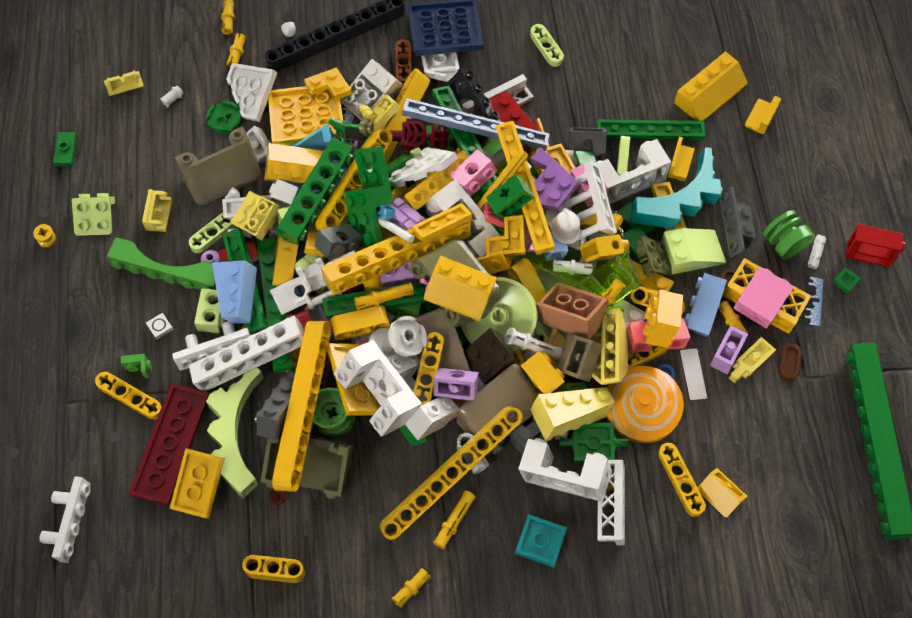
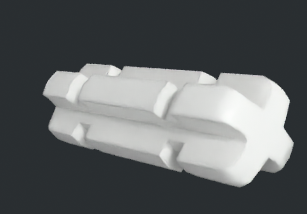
(816, 252)

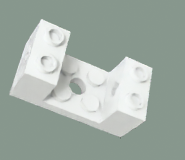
(651, 169)
(453, 195)
(373, 368)
(431, 415)
(537, 469)

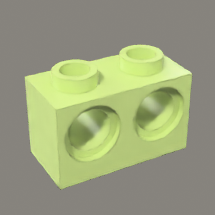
(206, 311)

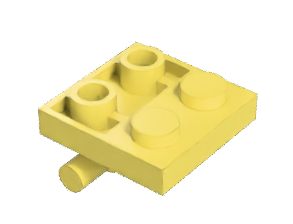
(381, 112)
(256, 215)

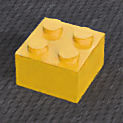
(663, 318)
(542, 373)

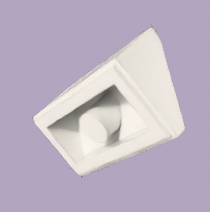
(259, 143)

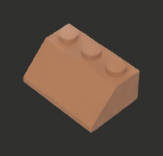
(572, 310)

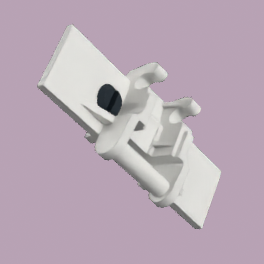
(296, 291)

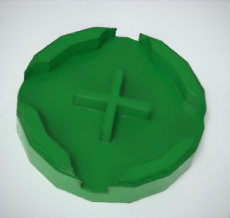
(224, 117)

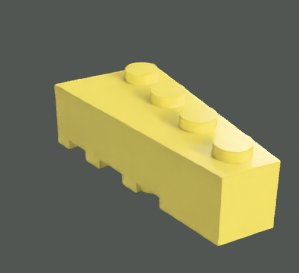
(570, 409)

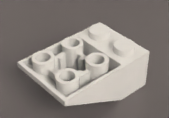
(370, 88)

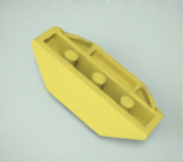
(613, 357)

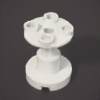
(402, 337)

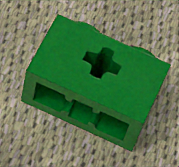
(510, 197)

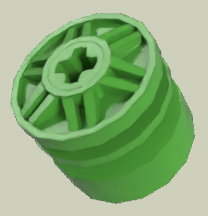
(788, 234)
(328, 404)

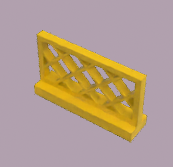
(782, 319)

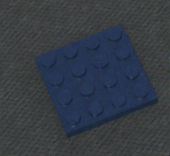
(445, 27)

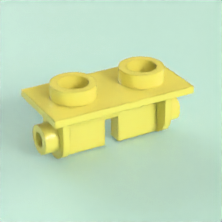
(125, 83)

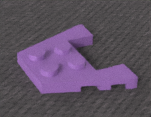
(554, 183)

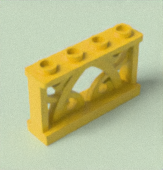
(425, 188)

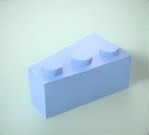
(235, 289)
(705, 304)

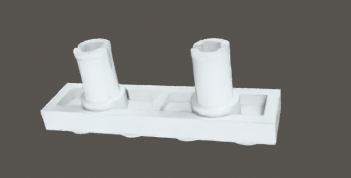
(196, 352)
(69, 526)

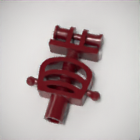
(437, 137)

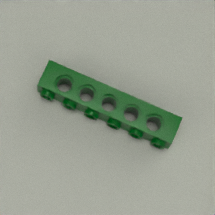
(335, 150)

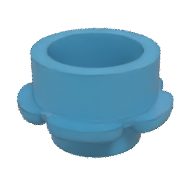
(387, 212)

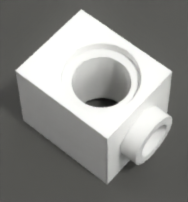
(283, 192)

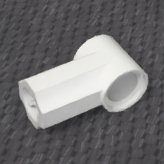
(482, 464)

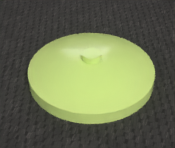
(513, 309)

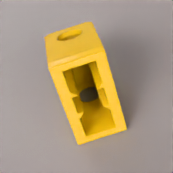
(603, 248)

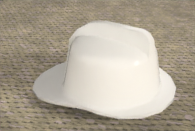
(564, 225)

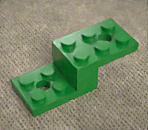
(374, 192)

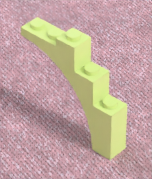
(224, 431)

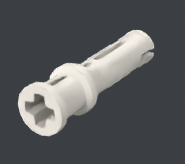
(524, 342)

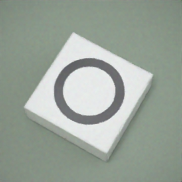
(159, 326)

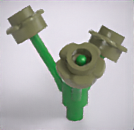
(363, 129)

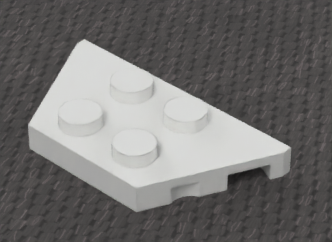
(440, 66)

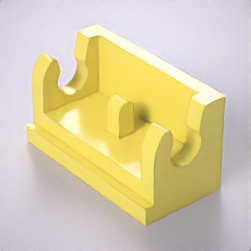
(157, 211)

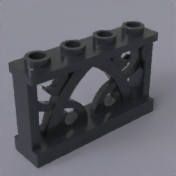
(481, 102)

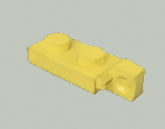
(752, 359)

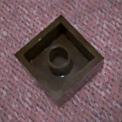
(490, 355)

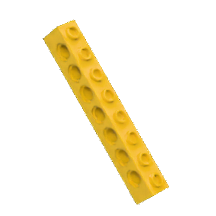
(383, 258)

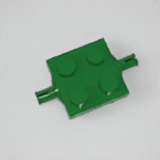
(593, 439)

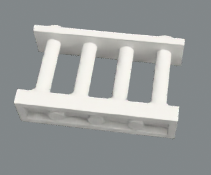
(600, 207)

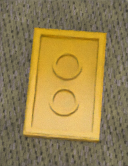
(197, 483)

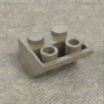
(579, 357)

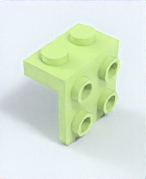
(92, 214)

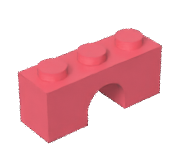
(637, 343)

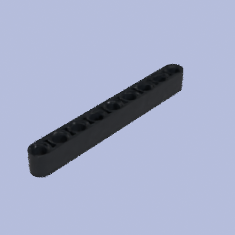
(334, 33)

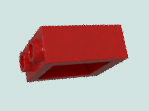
(874, 245)

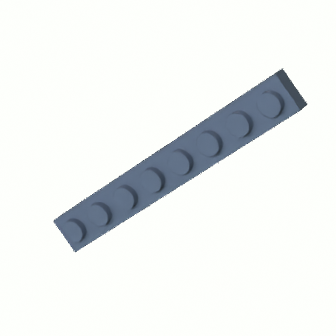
(470, 123)

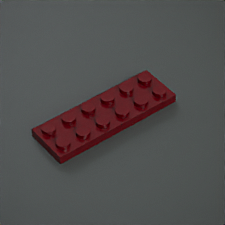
(167, 444)

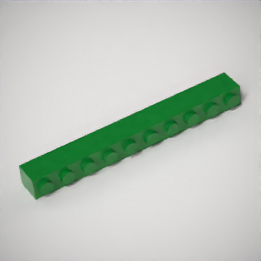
(880, 442)

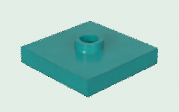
(541, 540)

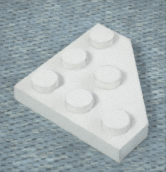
(251, 89)
(417, 168)

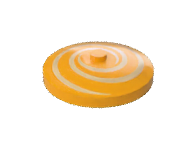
(645, 405)

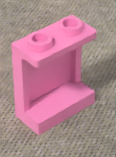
(763, 297)

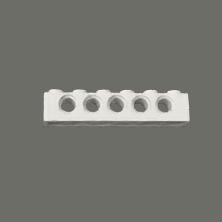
(247, 354)

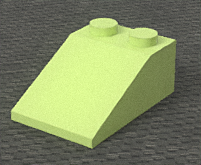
(692, 249)

